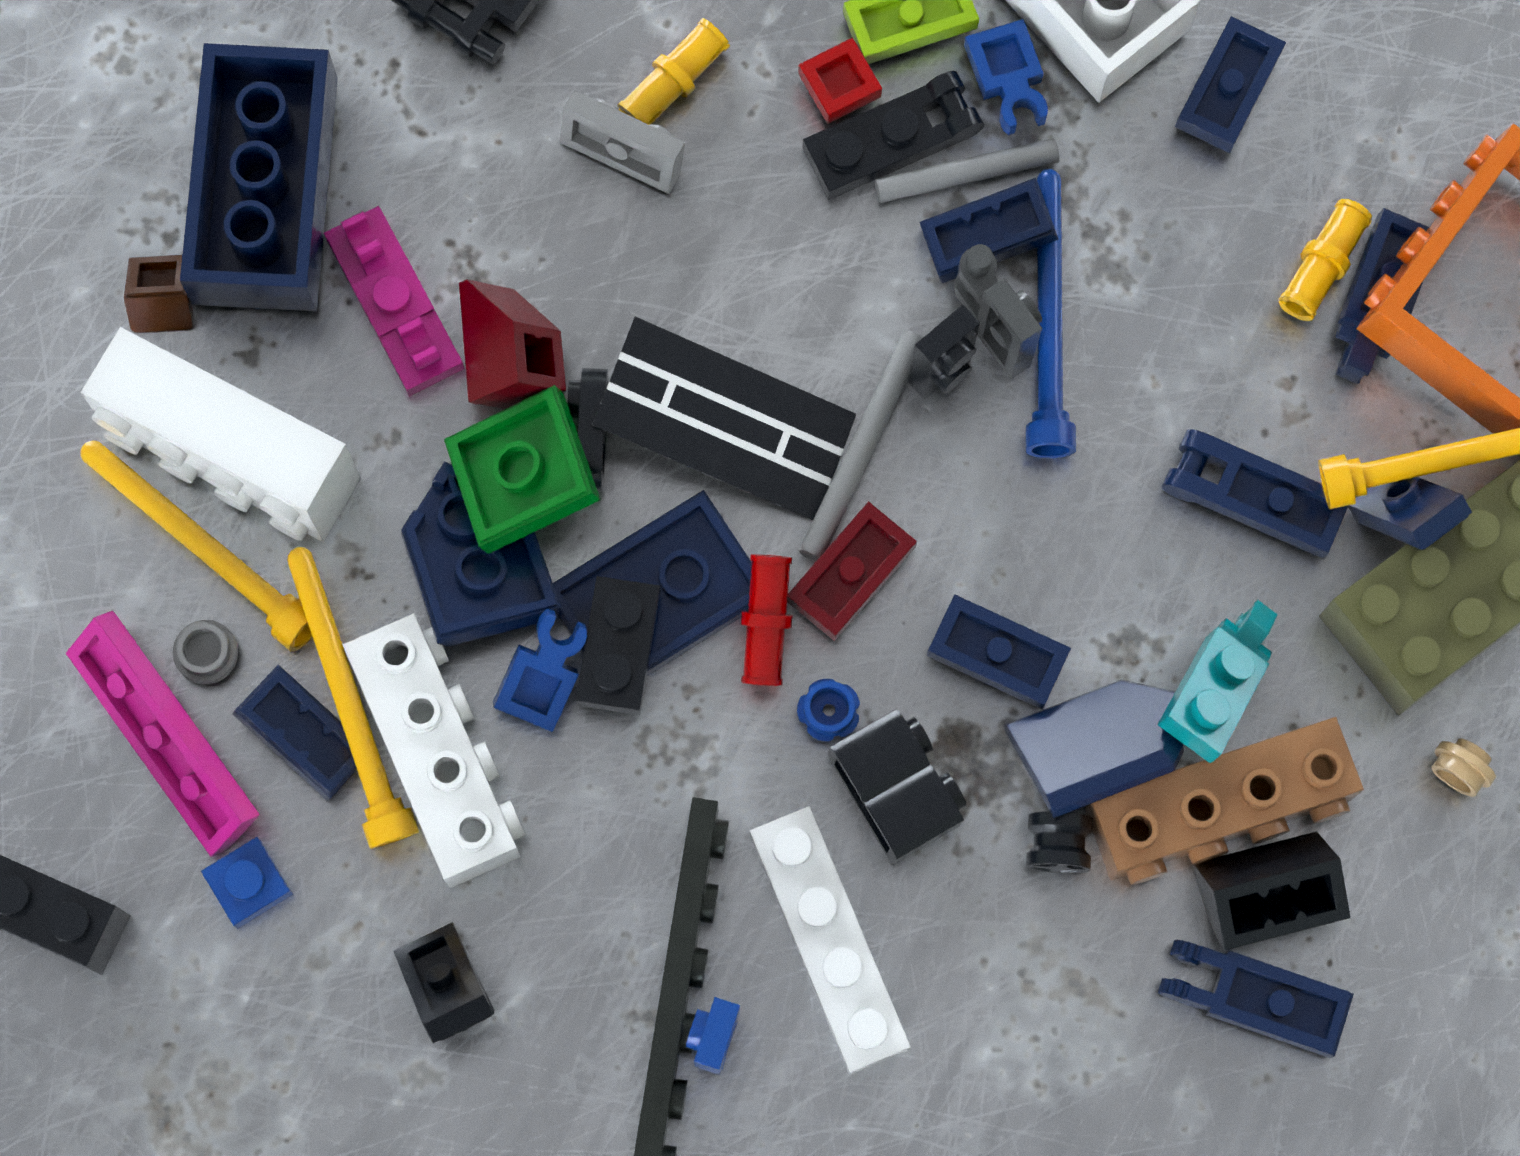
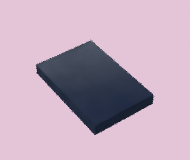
(692, 559)

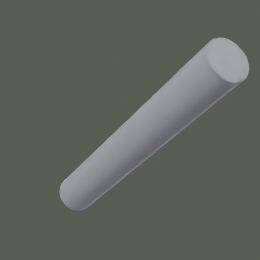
(967, 170)

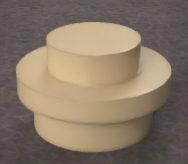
(1463, 766)

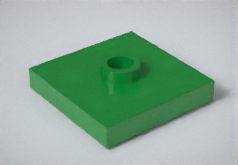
(521, 469)

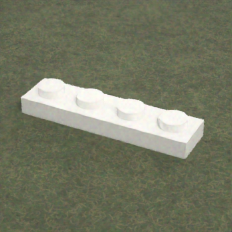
(829, 940)

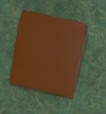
(156, 296)

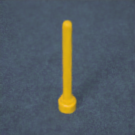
(1348, 479)
(283, 612)
(385, 816)

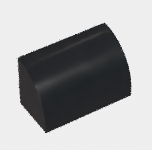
(1273, 890)

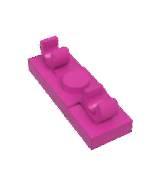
(394, 300)

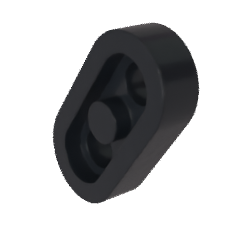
(583, 403)

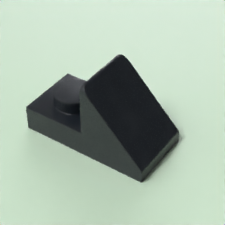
(443, 983)

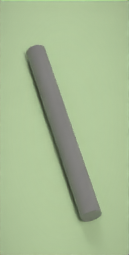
(860, 449)

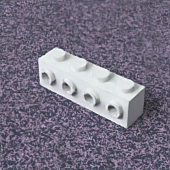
(432, 750)

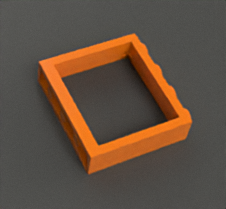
(1410, 339)

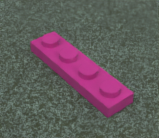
(162, 733)

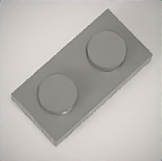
(622, 141)

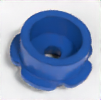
(824, 693)

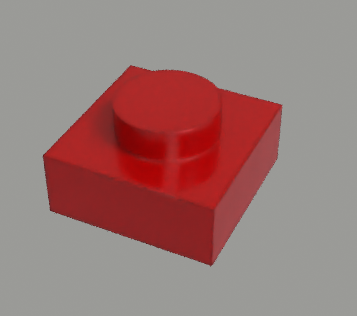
(840, 80)

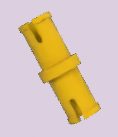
(675, 73)
(1325, 259)

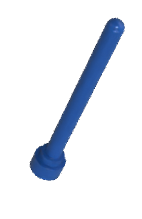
(1051, 431)

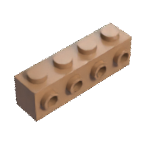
(1219, 801)

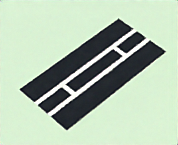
(724, 418)

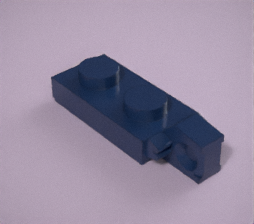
(1378, 258)

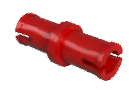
(766, 620)

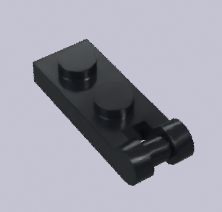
(891, 136)

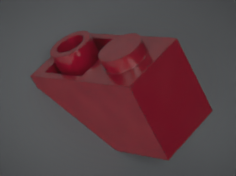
(507, 346)

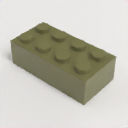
(1438, 606)

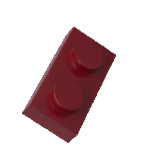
(851, 571)

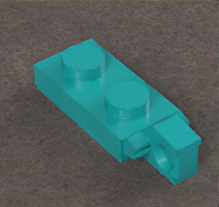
(1220, 683)

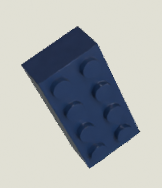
(259, 177)

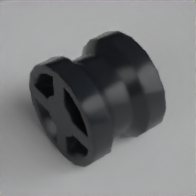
(1059, 842)

